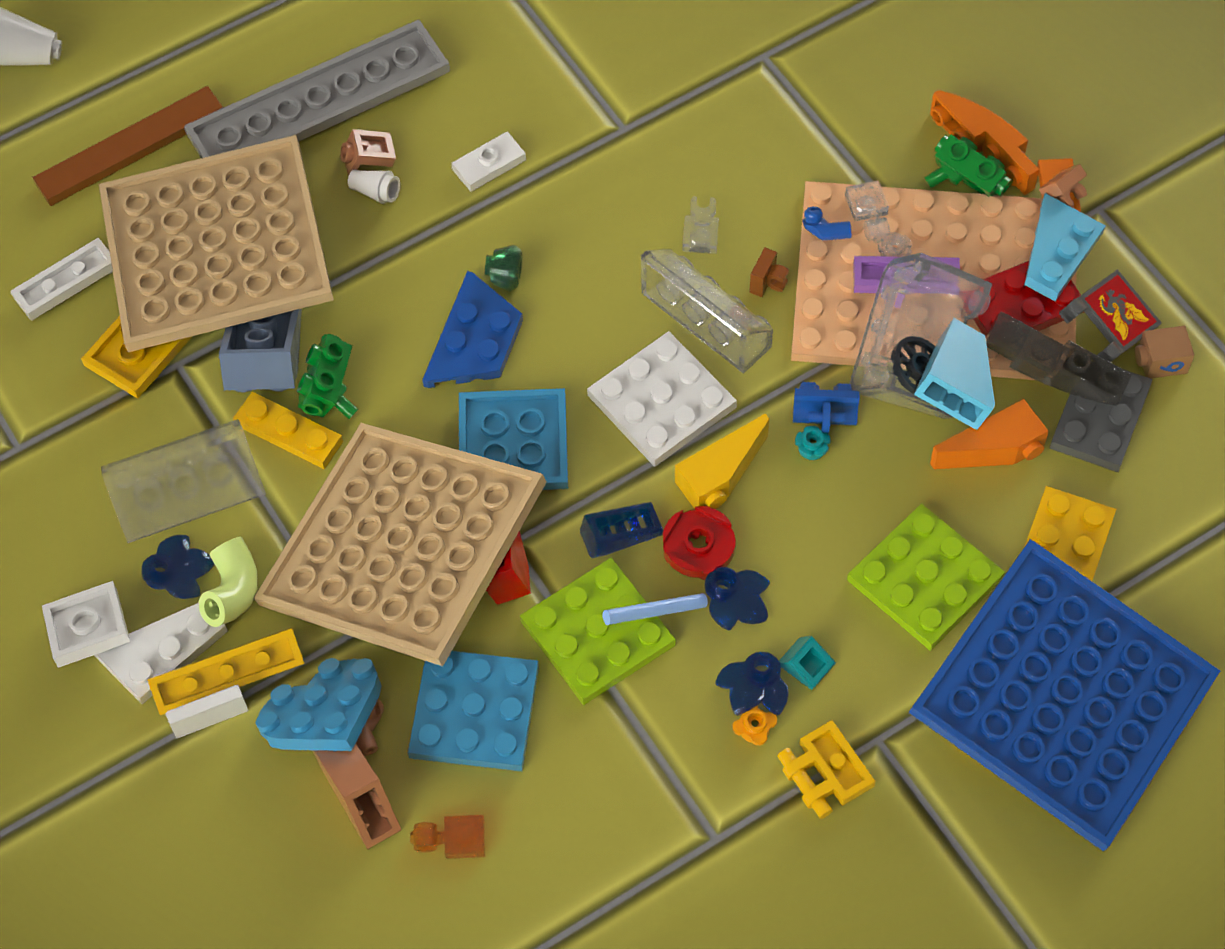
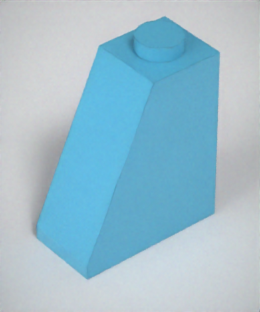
(959, 375)

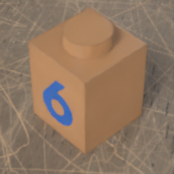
(1164, 352)

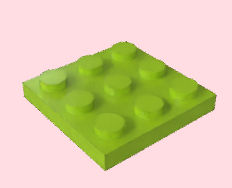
(925, 576)
(581, 645)

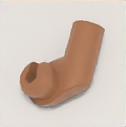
(366, 740)

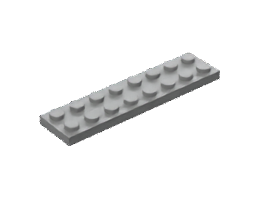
(324, 93)

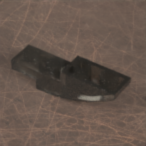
(1055, 364)

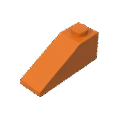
(1000, 440)

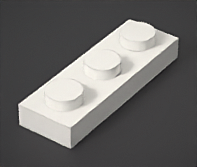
(63, 279)

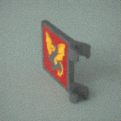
(1116, 312)

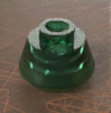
(505, 267)

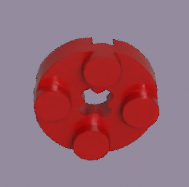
(692, 524)

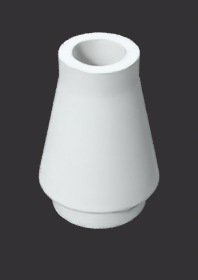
(375, 184)

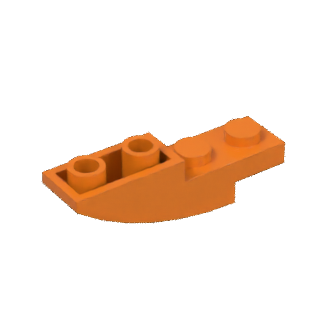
(988, 133)

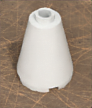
(26, 42)

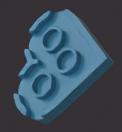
(326, 711)

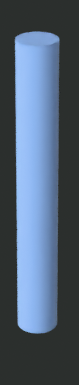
(654, 608)

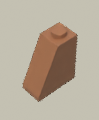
(359, 794)

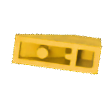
(714, 471)

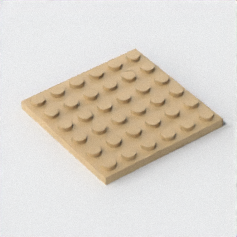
(213, 243)
(401, 542)

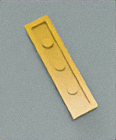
(229, 668)

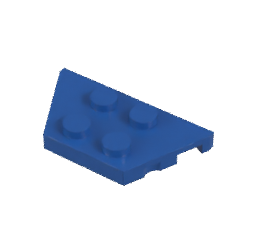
(475, 336)

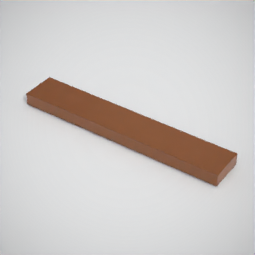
(124, 147)

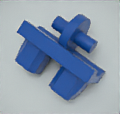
(826, 406)

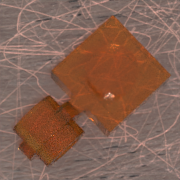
(462, 836)

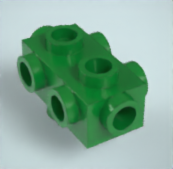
(963, 163)
(322, 384)

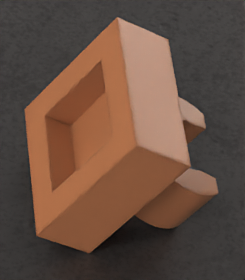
(1065, 182)

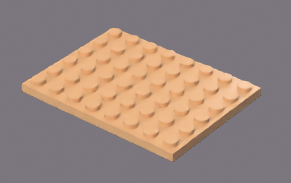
(977, 229)

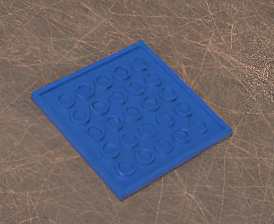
(1065, 694)

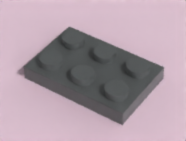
(1101, 430)

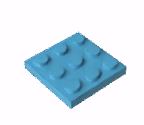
(518, 430)
(475, 711)

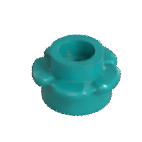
(809, 450)

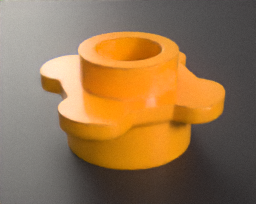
(755, 734)

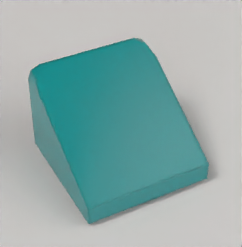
(807, 661)

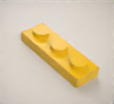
(288, 430)

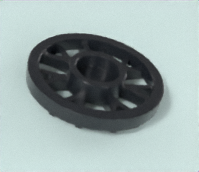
(915, 364)

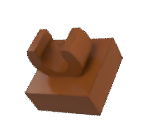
(767, 274)

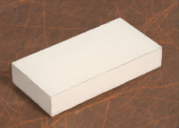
(206, 711)

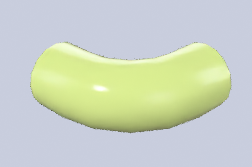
(236, 587)

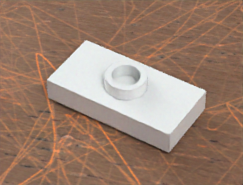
(488, 161)

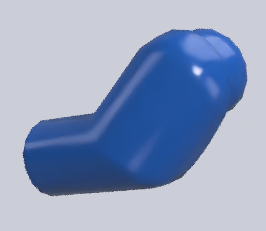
(823, 229)

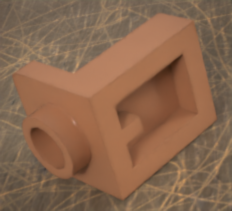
(367, 149)

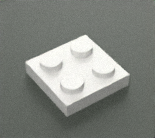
(85, 624)

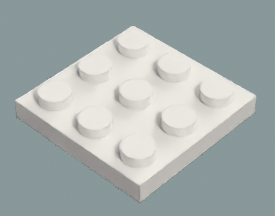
(661, 398)

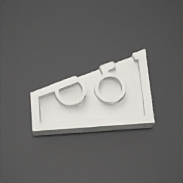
(159, 649)

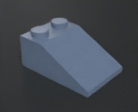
(261, 353)

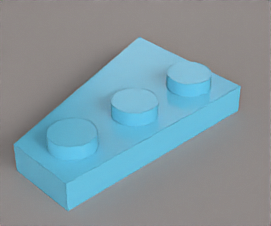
(1059, 246)

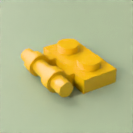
(837, 764)

